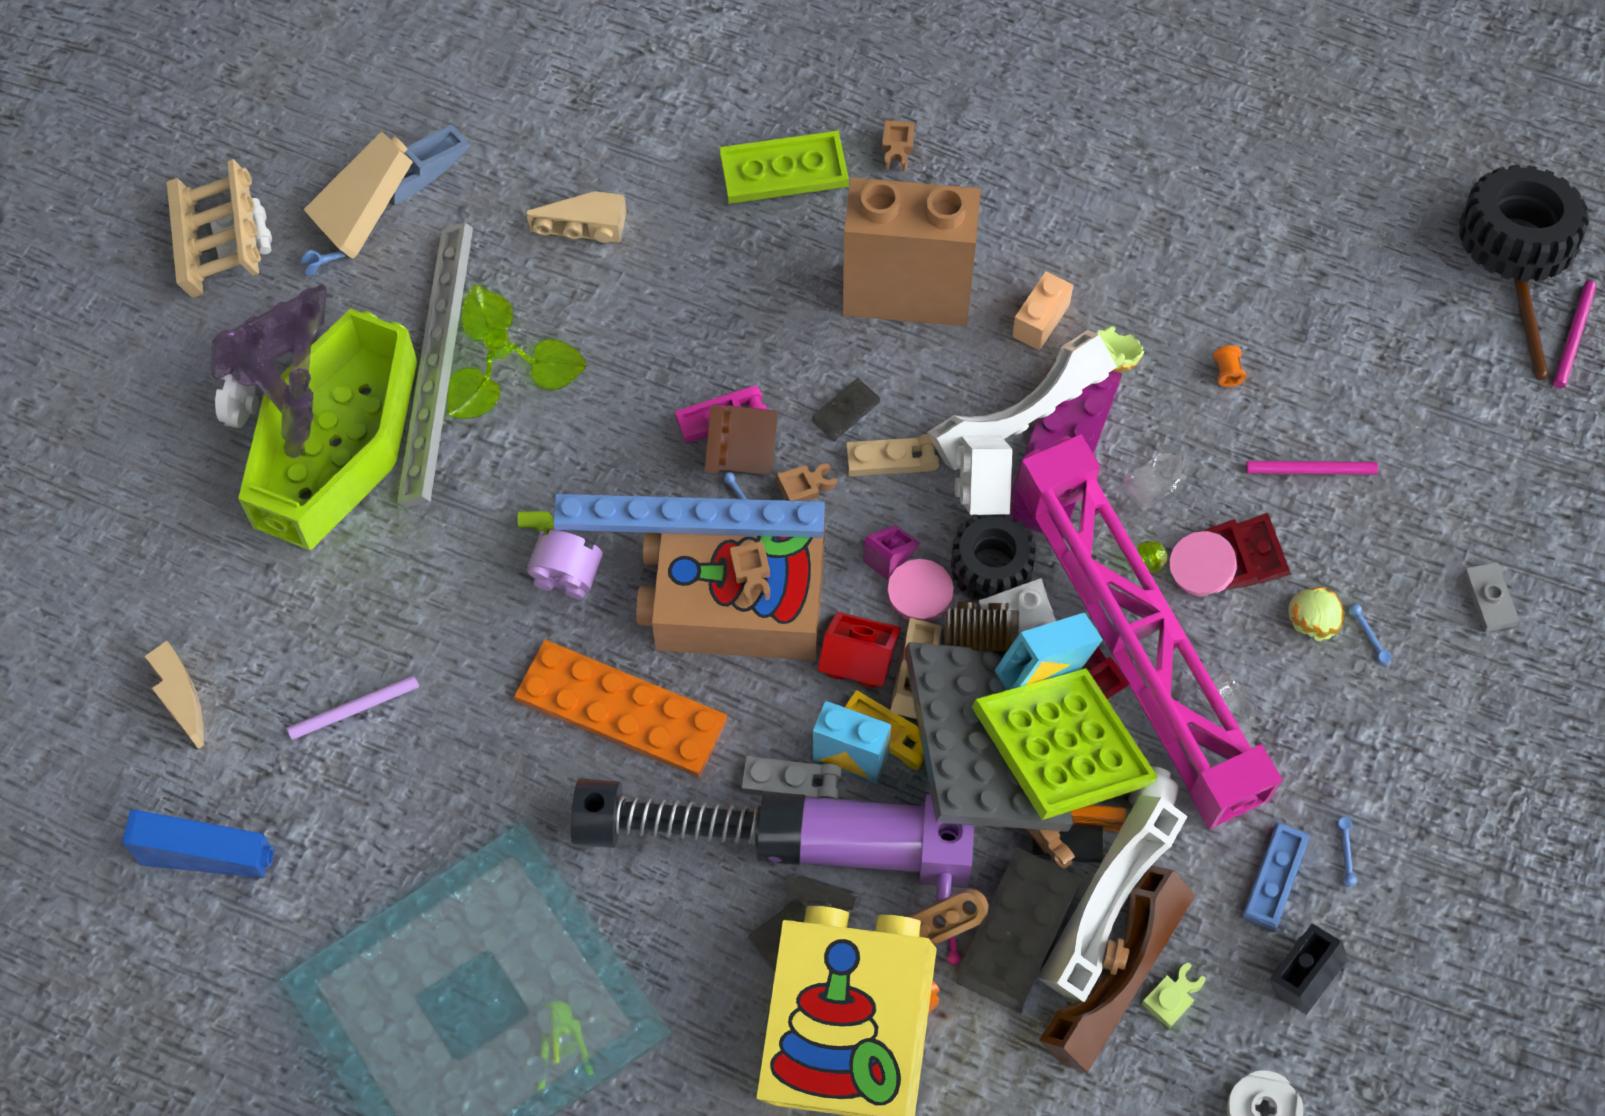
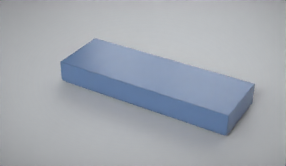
(1275, 876)

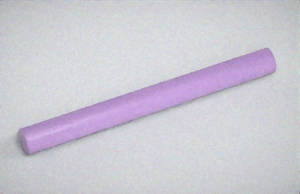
(352, 707)

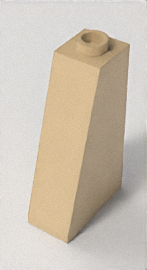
(360, 193)

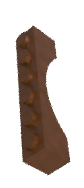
(1083, 1028)

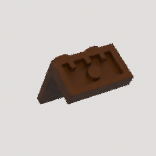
(741, 439)

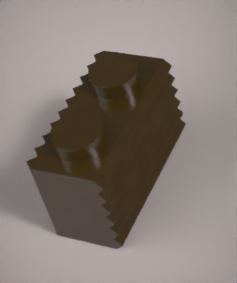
(981, 628)

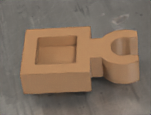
(897, 142)
(802, 485)
(751, 567)
(1051, 844)

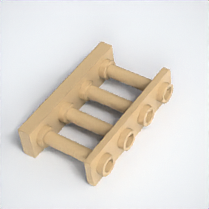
(185, 224)

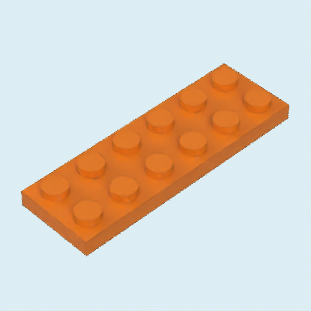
(621, 708)

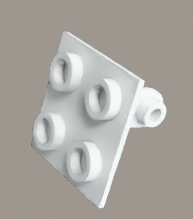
(1029, 600)

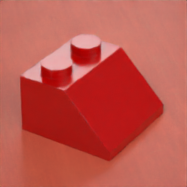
(858, 649)

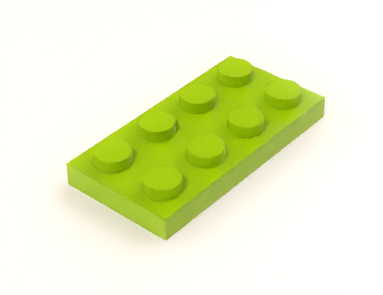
(784, 167)

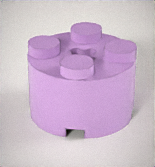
(564, 563)

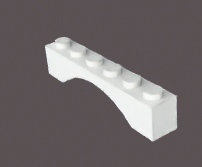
(1077, 366)
(1081, 947)

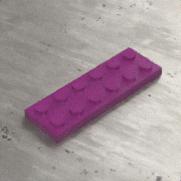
(1071, 418)

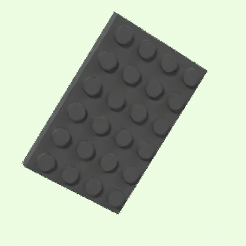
(962, 763)

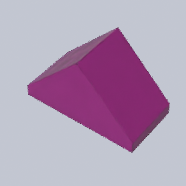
(888, 550)

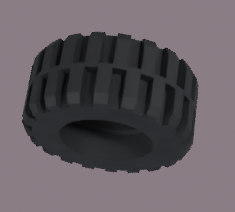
(1516, 249)

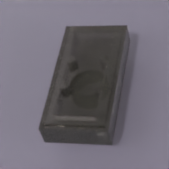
(845, 409)

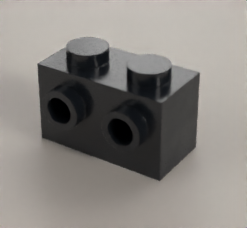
(1309, 968)

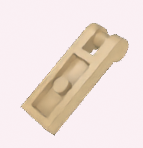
(891, 456)

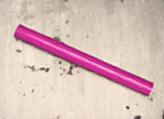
(1574, 334)
(1311, 467)

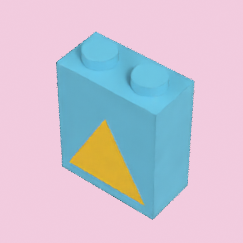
(1048, 651)
(851, 741)

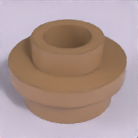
(1115, 956)

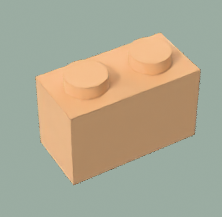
(1042, 310)

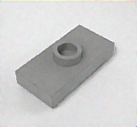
(1491, 597)

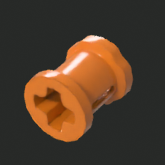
(1229, 366)

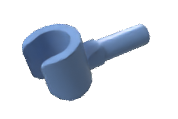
(315, 260)

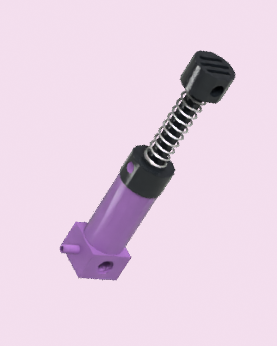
(792, 830)

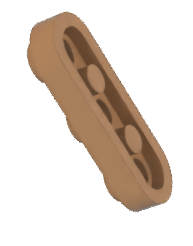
(956, 915)

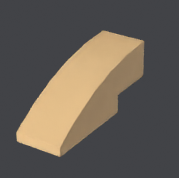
(918, 632)
(177, 692)

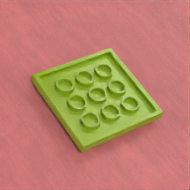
(1064, 743)

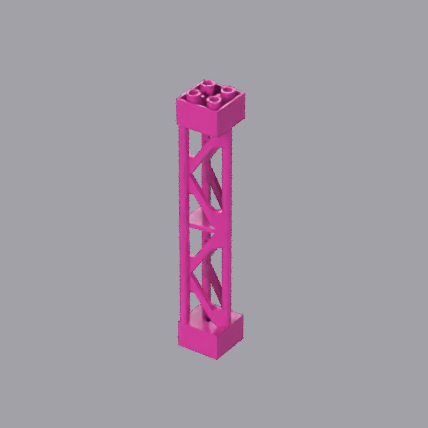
(1220, 793)

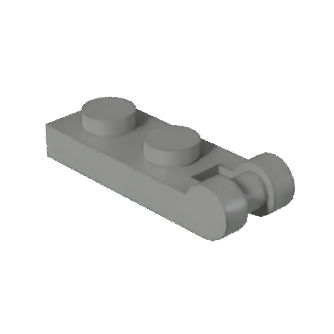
(789, 777)

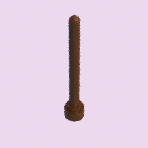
(1531, 329)

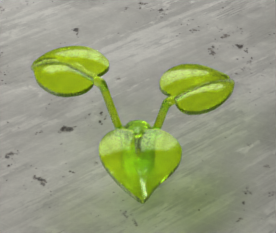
(487, 319)

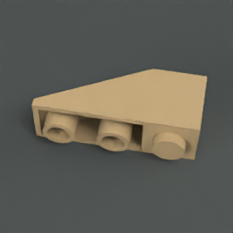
(586, 216)

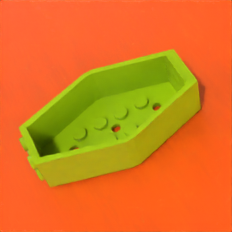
(348, 357)

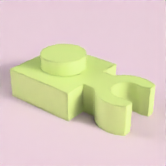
(1171, 998)

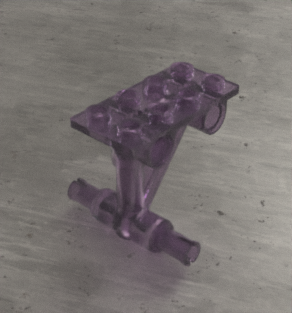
(249, 353)

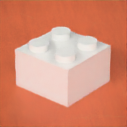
(984, 474)

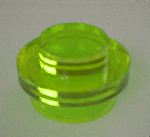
(1153, 555)

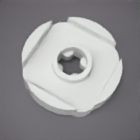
(235, 402)
(1264, 1086)

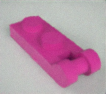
(695, 419)

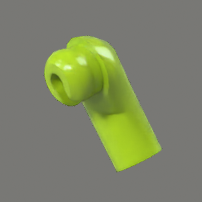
(536, 519)

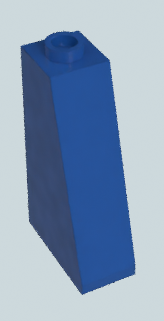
(195, 845)

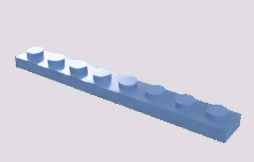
(689, 515)

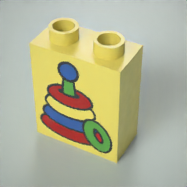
(847, 1016)

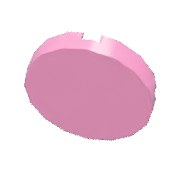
(1203, 563)
(920, 590)

